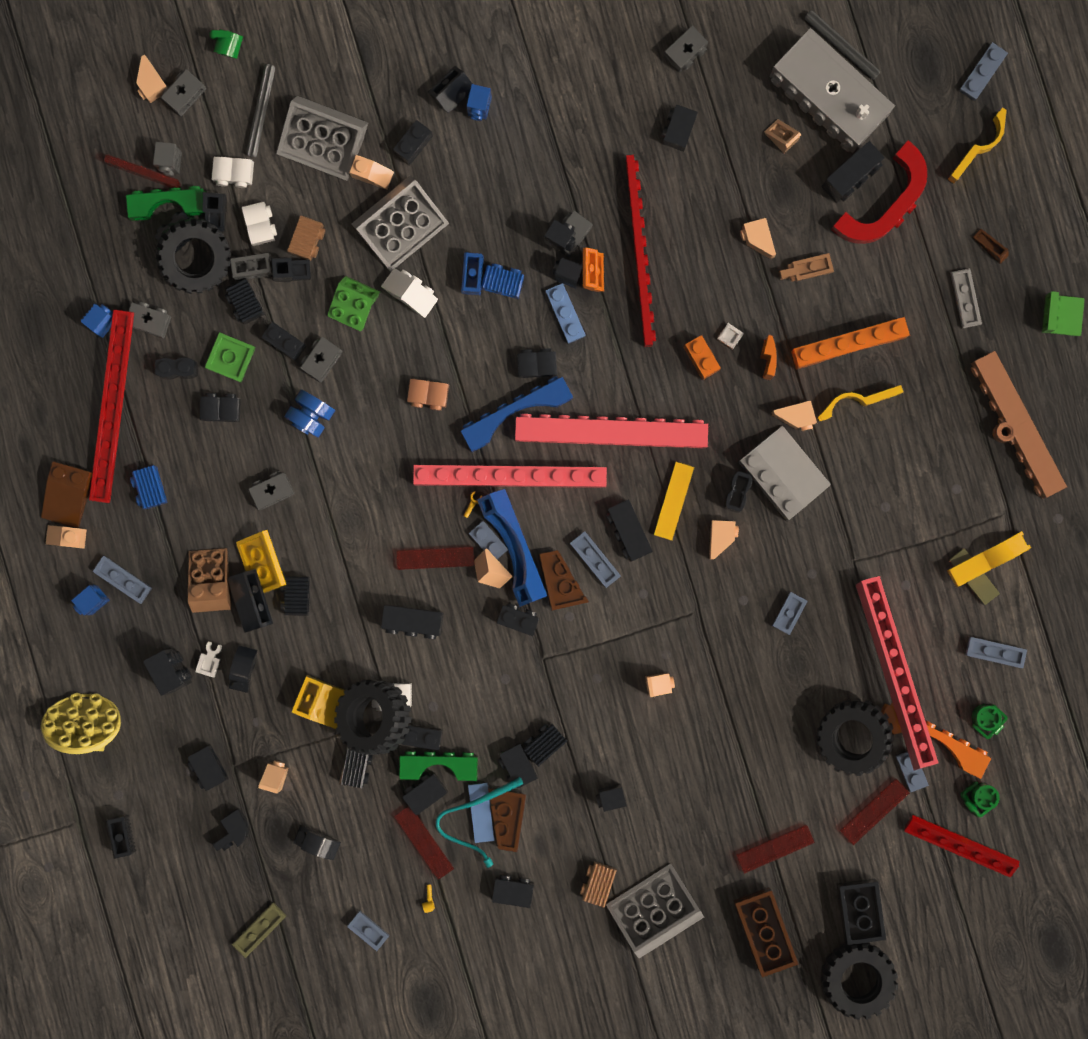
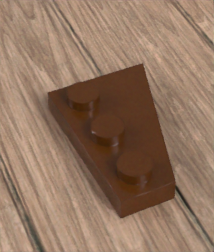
(559, 582)
(507, 818)

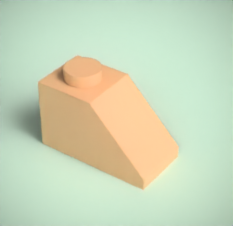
(149, 81)
(371, 172)
(758, 237)
(797, 415)
(66, 536)
(721, 536)
(659, 684)
(274, 777)

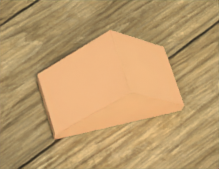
(782, 135)
(490, 570)

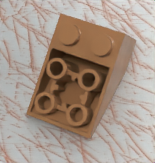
(208, 580)

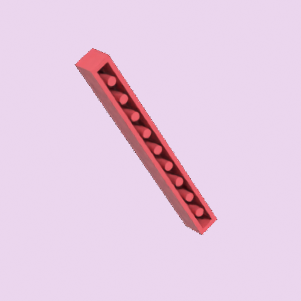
(611, 432)
(510, 476)
(896, 673)

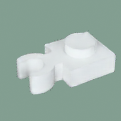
(209, 663)

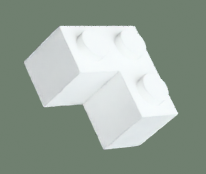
(410, 291)

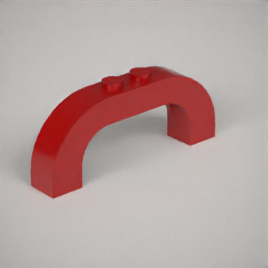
(915, 166)

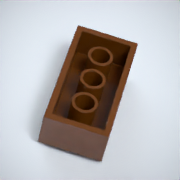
(765, 932)

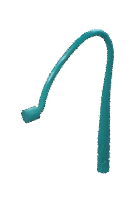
(499, 791)

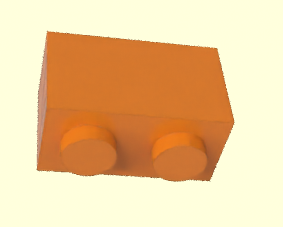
(702, 357)

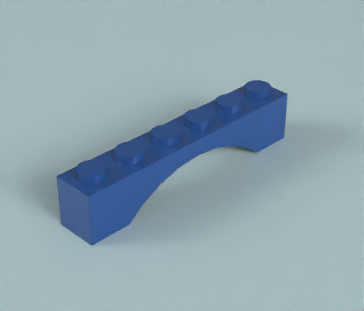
(551, 395)
(499, 512)

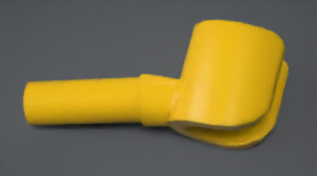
(472, 504)
(428, 906)

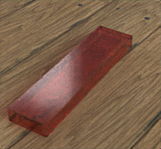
(142, 172)
(435, 558)
(874, 811)
(424, 842)
(775, 848)

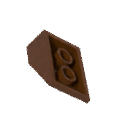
(66, 494)

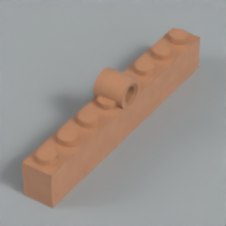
(1018, 424)

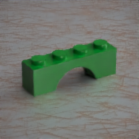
(142, 206)
(464, 766)

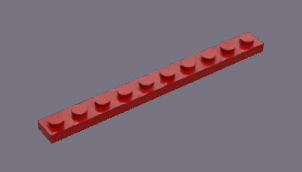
(639, 242)
(111, 406)

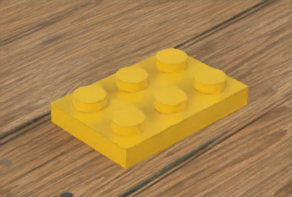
(259, 554)

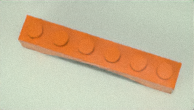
(850, 342)
(968, 759)

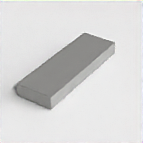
(966, 298)

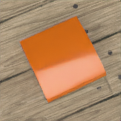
(593, 270)
(769, 354)

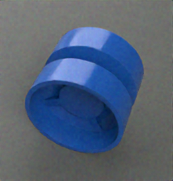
(307, 417)

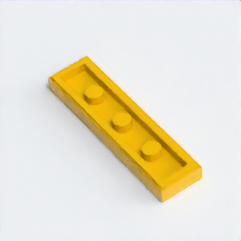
(673, 501)

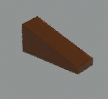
(991, 245)

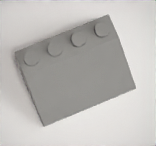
(321, 137)
(400, 223)
(784, 473)
(654, 911)

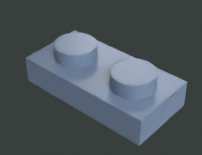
(487, 539)
(789, 613)
(914, 778)
(368, 930)

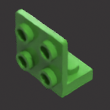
(352, 303)
(1063, 315)

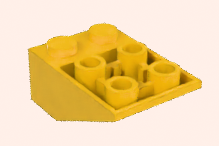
(318, 701)

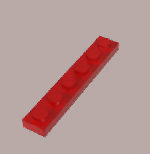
(961, 846)

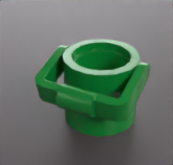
(227, 43)
(989, 719)
(982, 796)

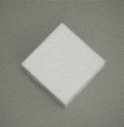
(730, 336)

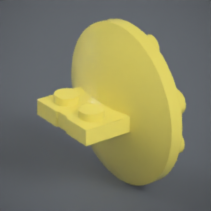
(81, 724)

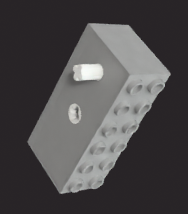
(815, 70)

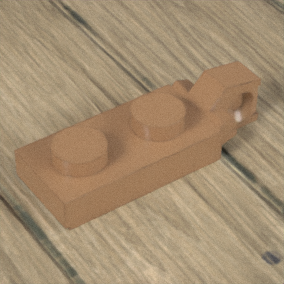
(808, 268)

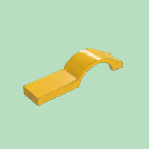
(999, 121)
(827, 413)
(988, 559)

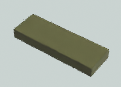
(980, 585)
(259, 929)

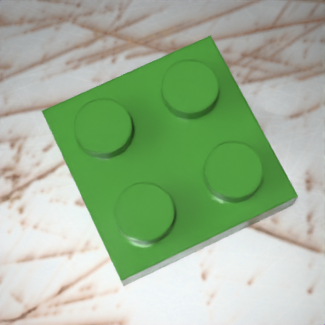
(230, 357)

